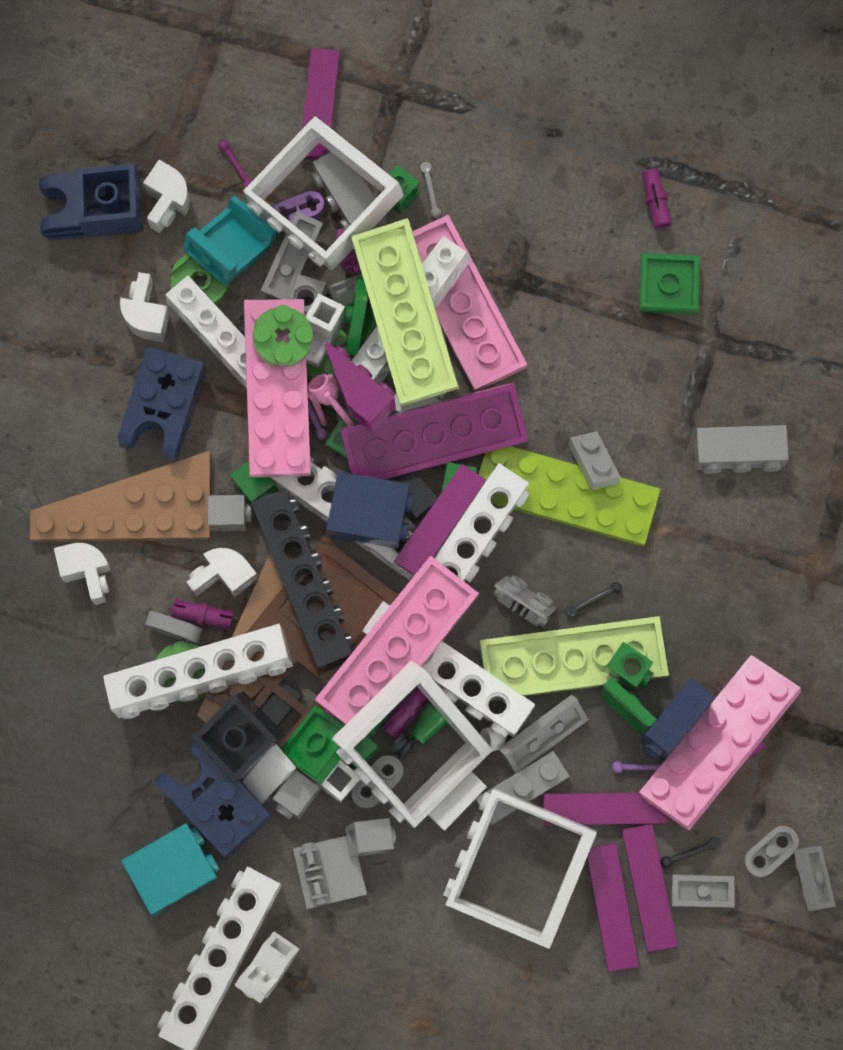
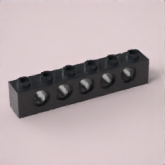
(270, 511)

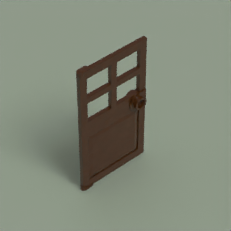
(356, 594)

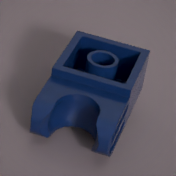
(96, 200)
(160, 408)
(209, 797)

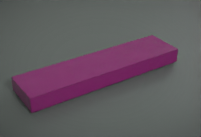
(321, 92)
(440, 520)
(604, 809)
(649, 888)
(612, 908)

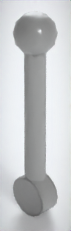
(425, 169)

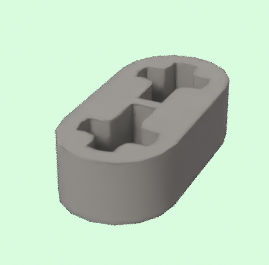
(173, 627)

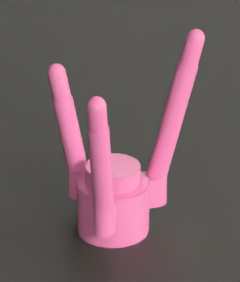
(324, 390)

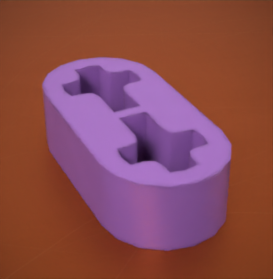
(300, 202)

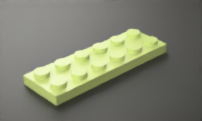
(404, 312)
(571, 656)

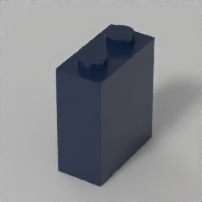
(369, 510)
(676, 720)

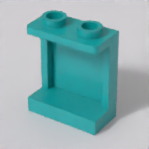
(230, 241)
(171, 868)

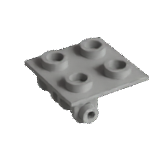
(514, 589)
(328, 872)

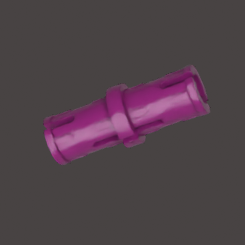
(652, 181)
(202, 614)
(405, 712)

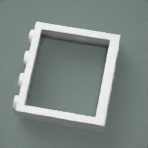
(289, 158)
(445, 778)
(467, 858)

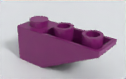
(363, 396)

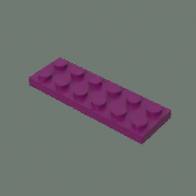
(436, 433)

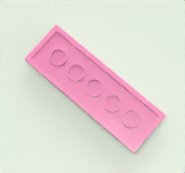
(471, 317)
(275, 404)
(403, 634)
(720, 742)

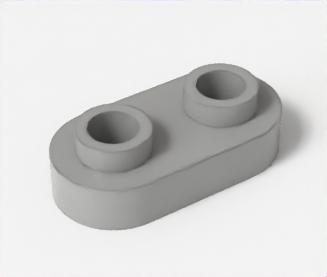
(391, 781)
(771, 852)

